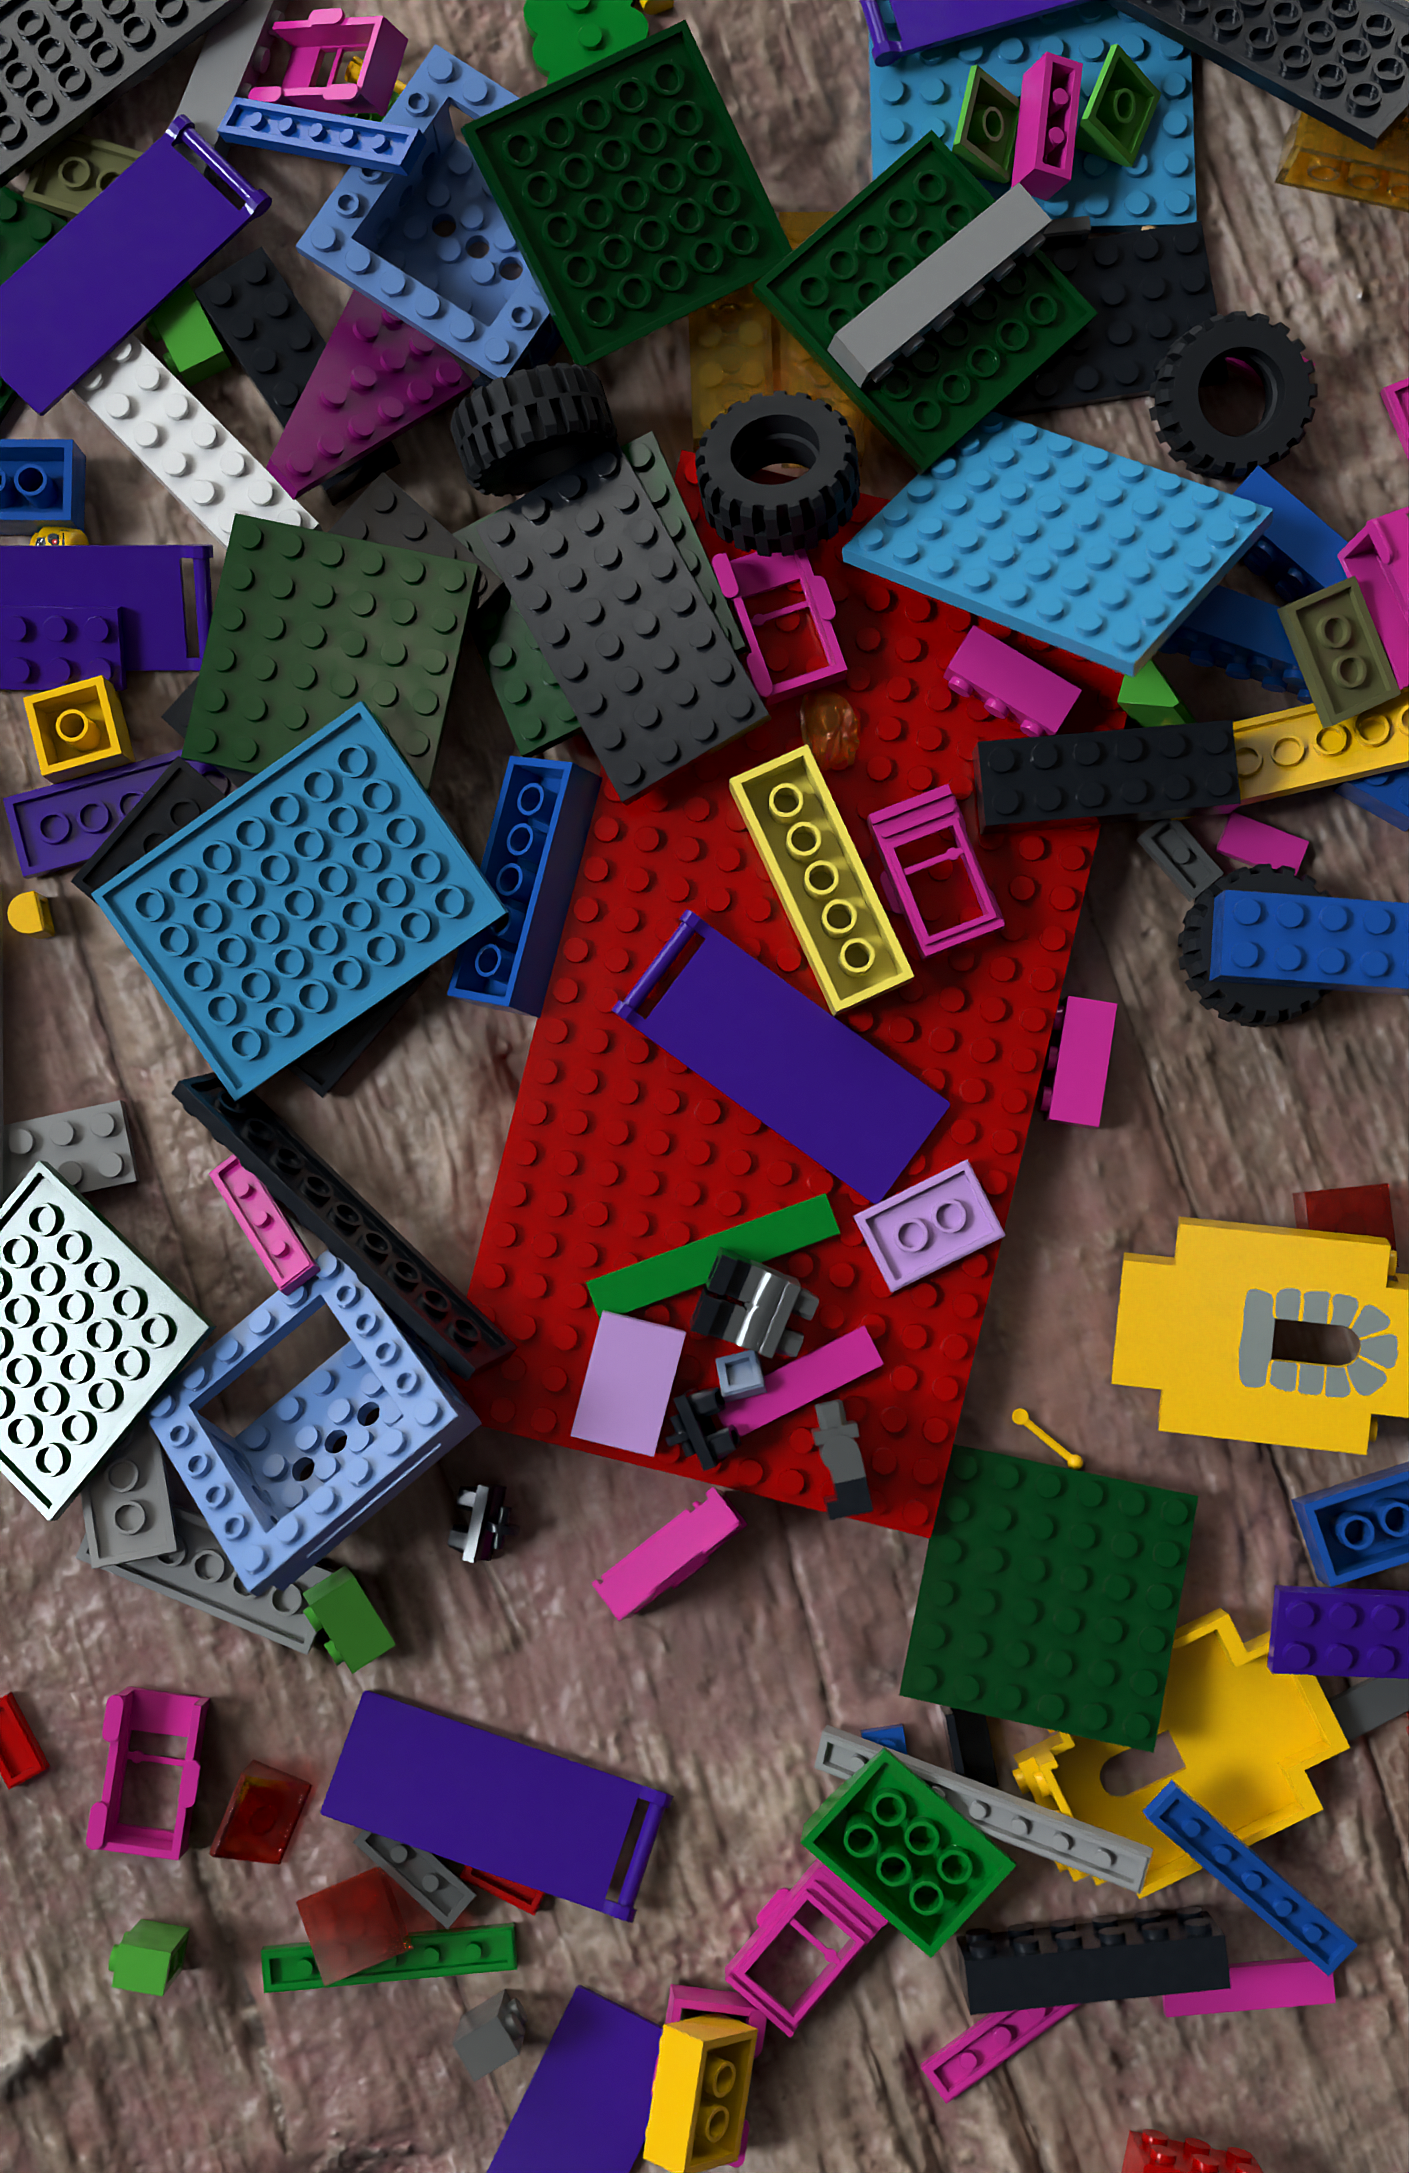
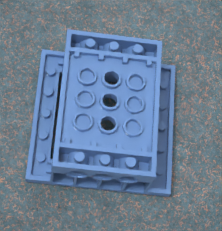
(384, 244)
(252, 1482)

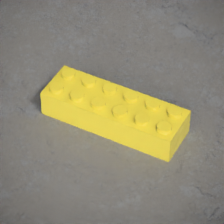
(820, 880)

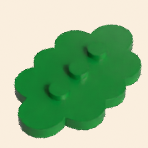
(580, 32)

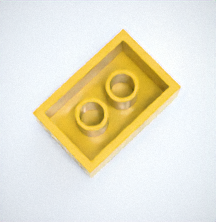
(700, 2093)

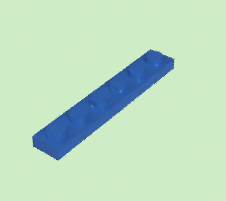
(322, 135)
(1249, 1877)

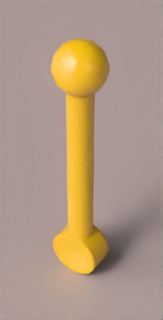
(1021, 1417)

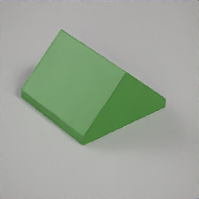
(1117, 110)
(987, 128)
(1152, 699)

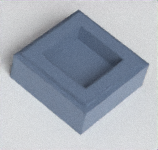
(740, 1375)

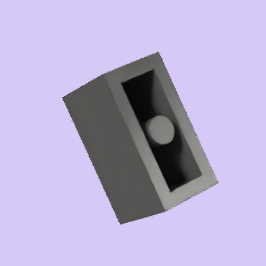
(490, 2034)

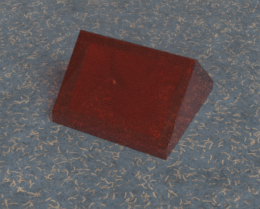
(261, 1815)

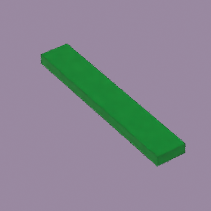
(691, 1263)
(433, 1955)

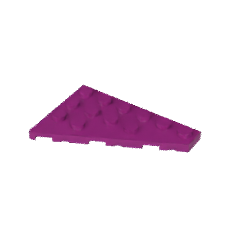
(363, 393)

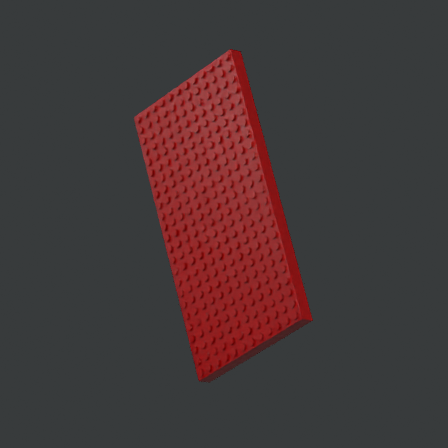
(638, 1154)

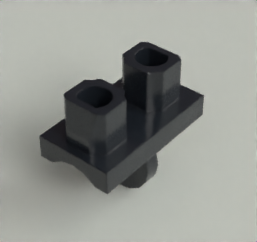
(696, 1429)
(487, 1524)

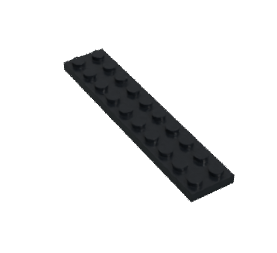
(348, 1226)

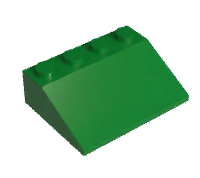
(906, 1851)

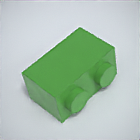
(188, 337)
(348, 1619)
(149, 1957)

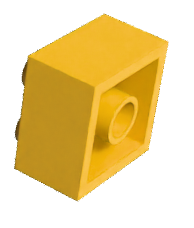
(78, 729)

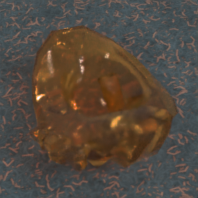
(829, 728)

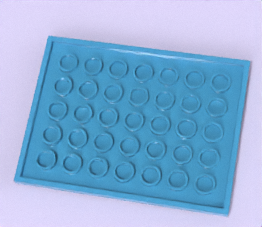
(930, 86)
(1060, 540)
(299, 901)

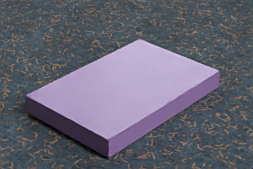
(929, 1225)
(628, 1383)

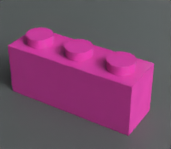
(1047, 125)
(1010, 684)
(1078, 1062)

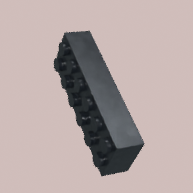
(278, 351)
(1106, 777)
(1092, 1961)

